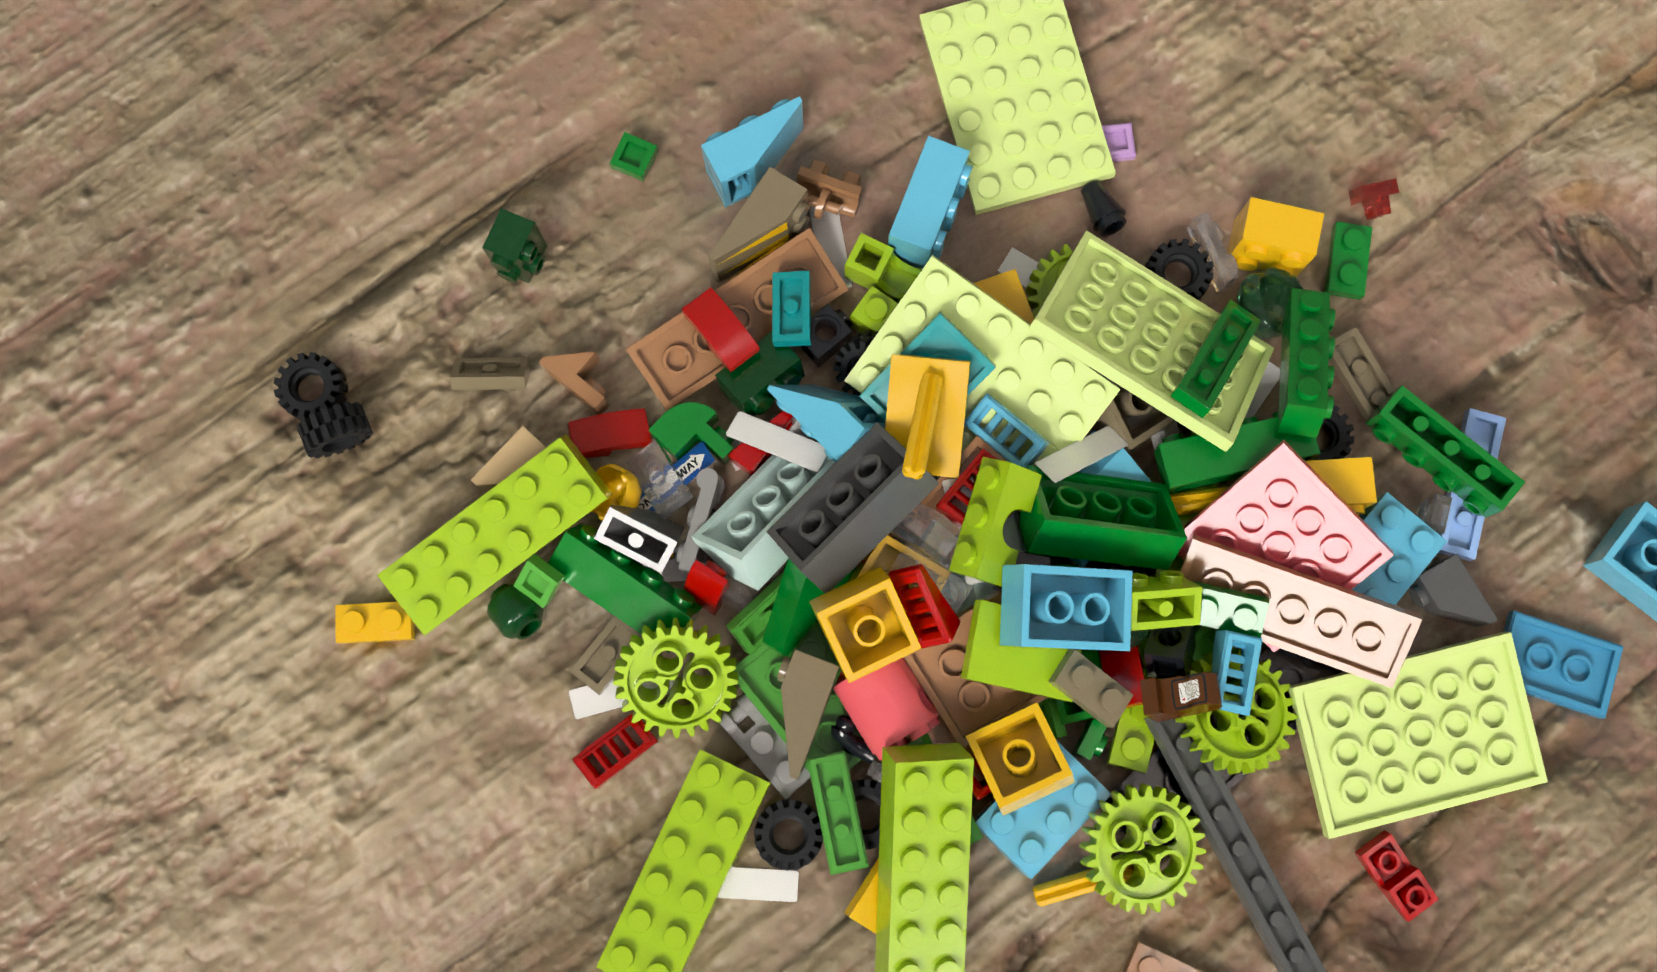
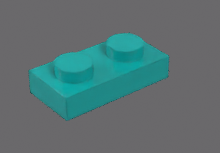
(791, 308)

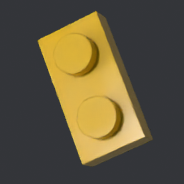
(372, 623)

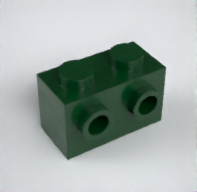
(515, 247)
(749, 382)

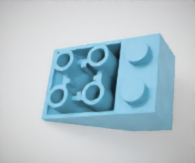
(744, 154)
(827, 415)

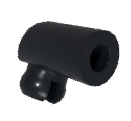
(851, 743)

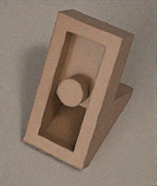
(571, 372)

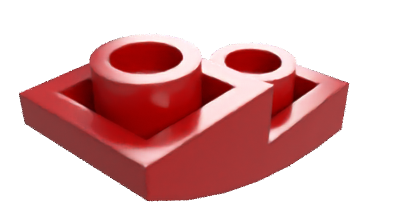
(720, 329)
(610, 431)
(707, 585)
(1126, 669)
(1395, 876)

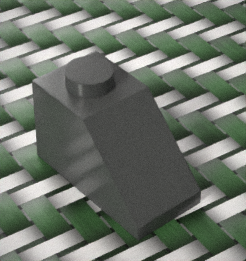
(640, 535)
(1451, 593)

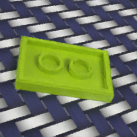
(1008, 666)

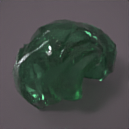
(1266, 298)

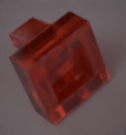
(1375, 197)

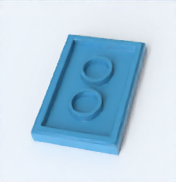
(1564, 664)

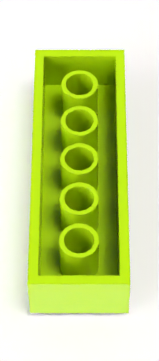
(495, 534)
(924, 858)
(685, 868)

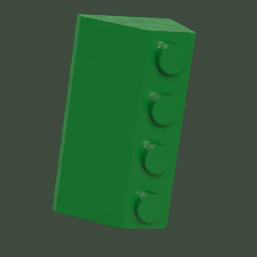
(1103, 521)

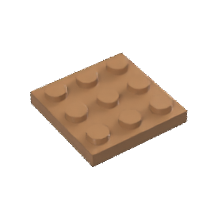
(963, 702)

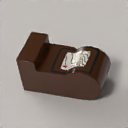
(1180, 696)

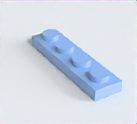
(1463, 527)

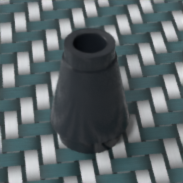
(1104, 211)

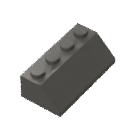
(850, 509)

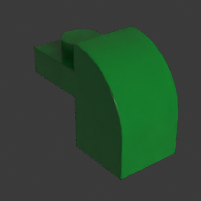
(686, 425)

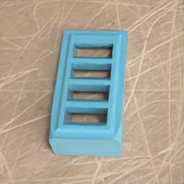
(978, 414)
(1249, 660)

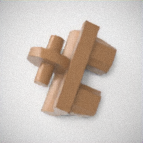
(829, 192)

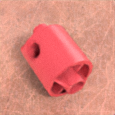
(887, 706)

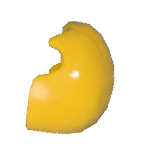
(623, 486)

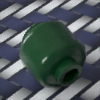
(514, 613)

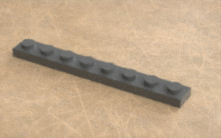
(1237, 851)

